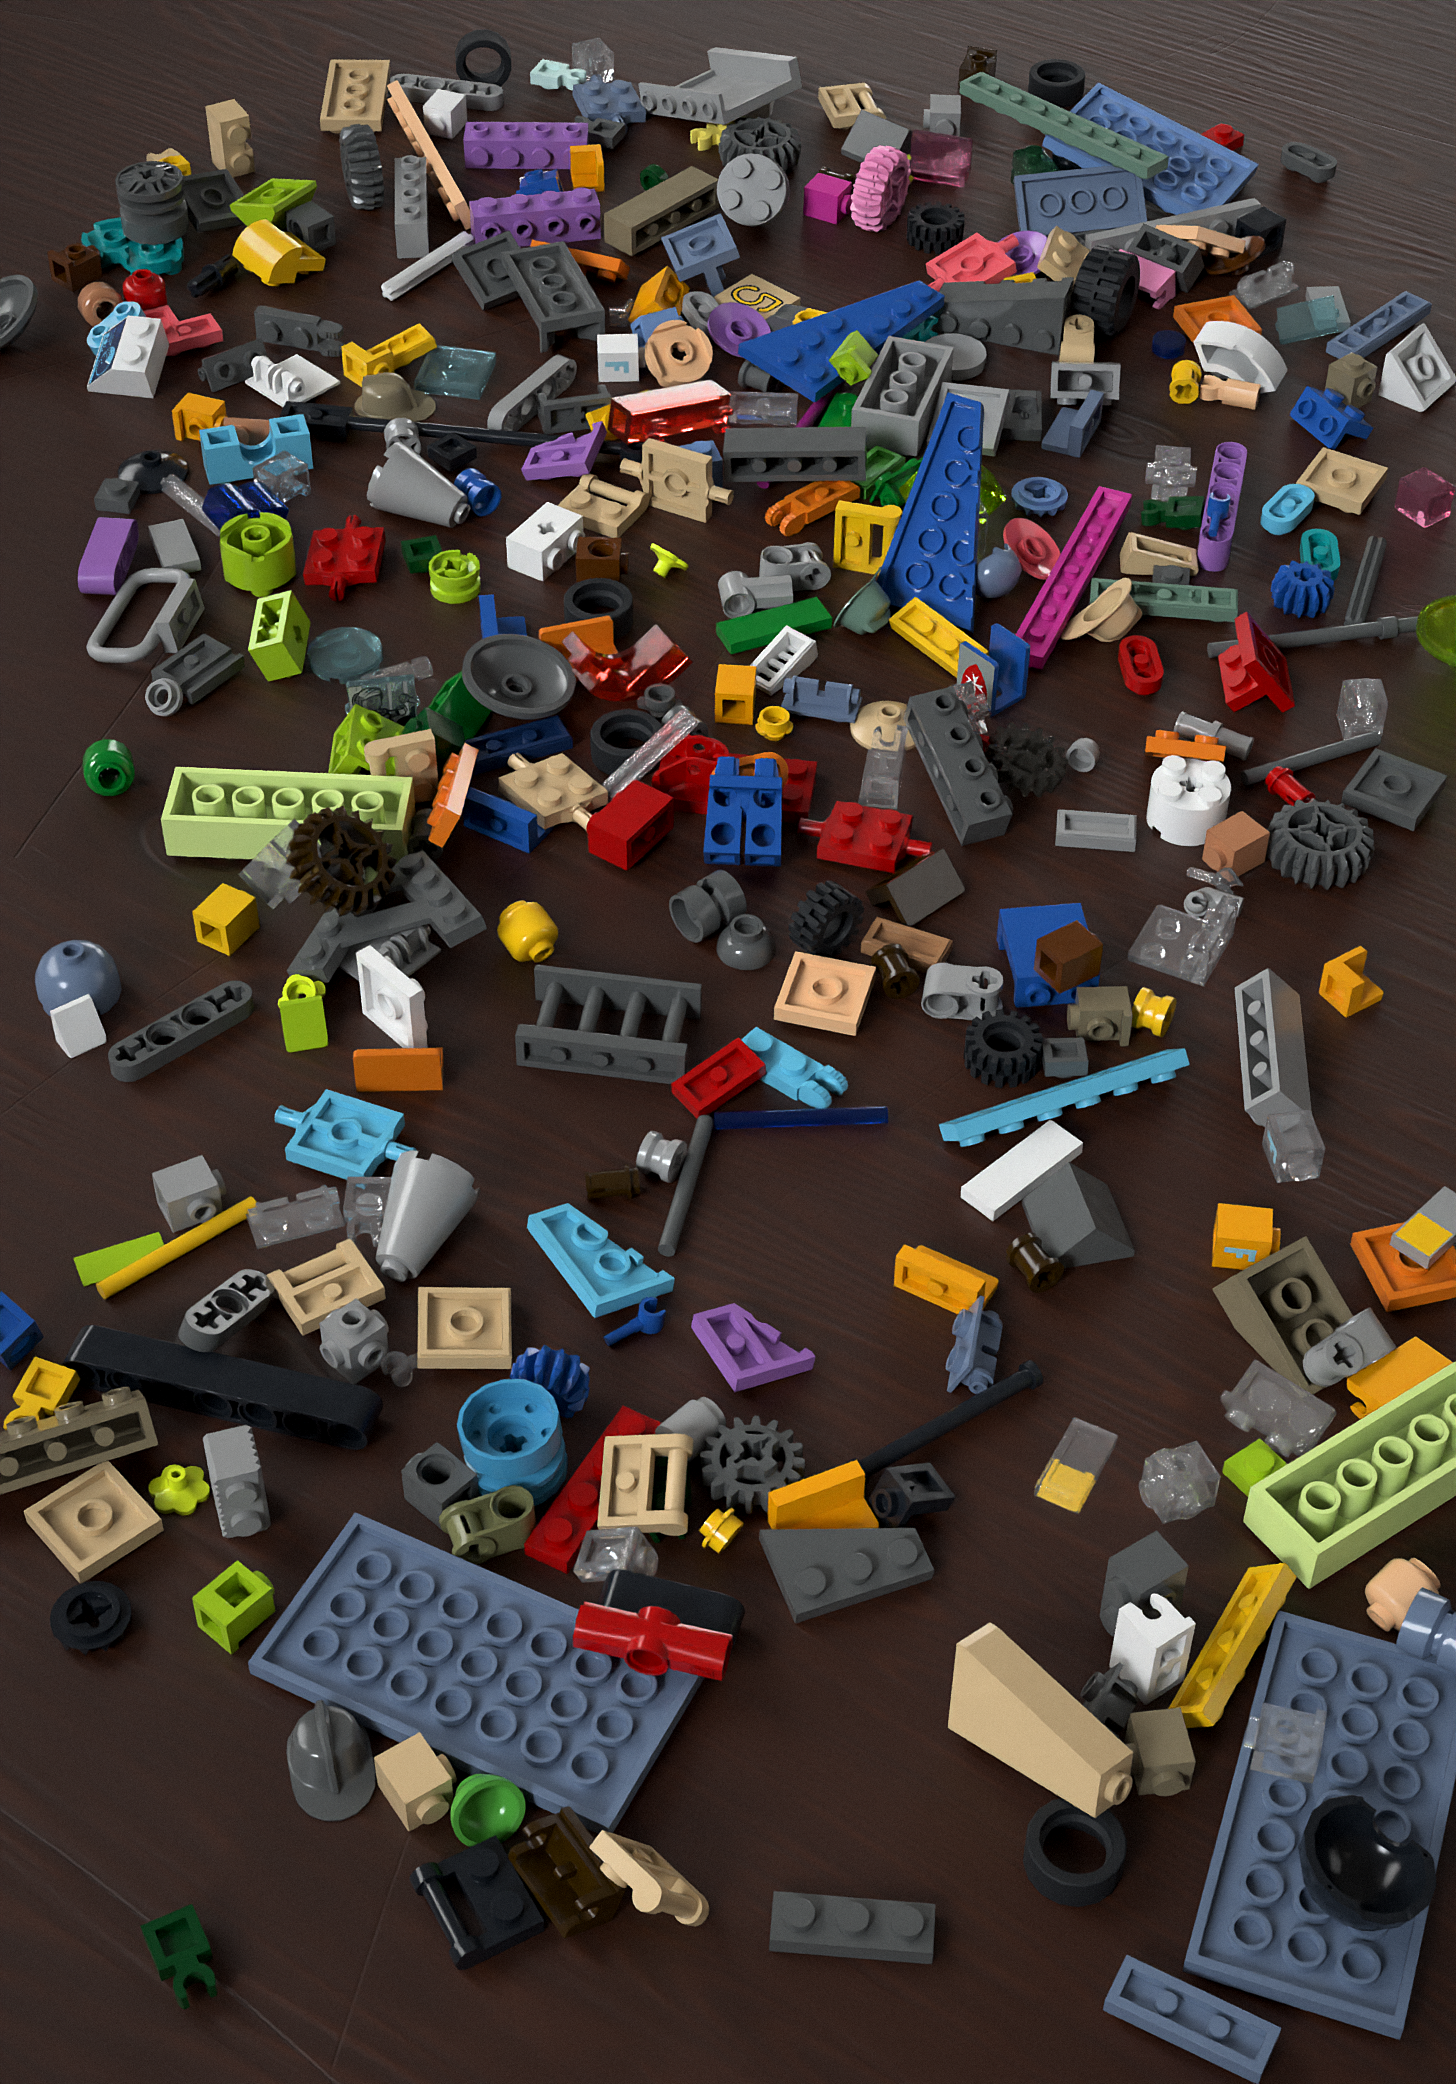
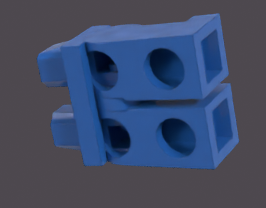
(746, 800)

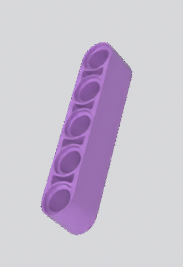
(1225, 480)

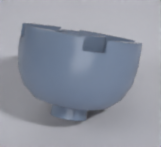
(74, 971)

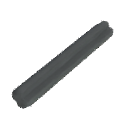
(1365, 581)

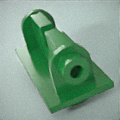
(889, 483)

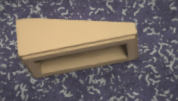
(1143, 552)

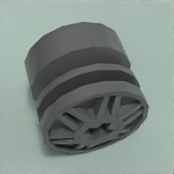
(152, 202)

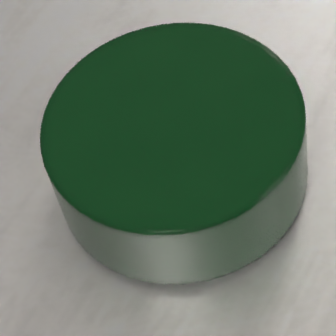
(652, 176)

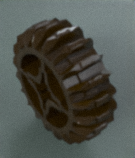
(337, 875)

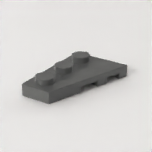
(842, 1566)

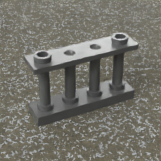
(605, 1053)

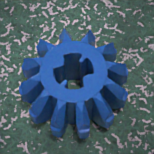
(1302, 589)
(558, 1374)

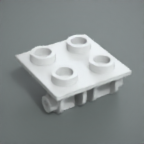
(289, 380)

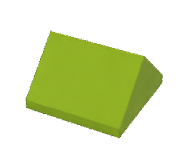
(272, 200)

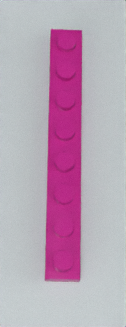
(1073, 573)

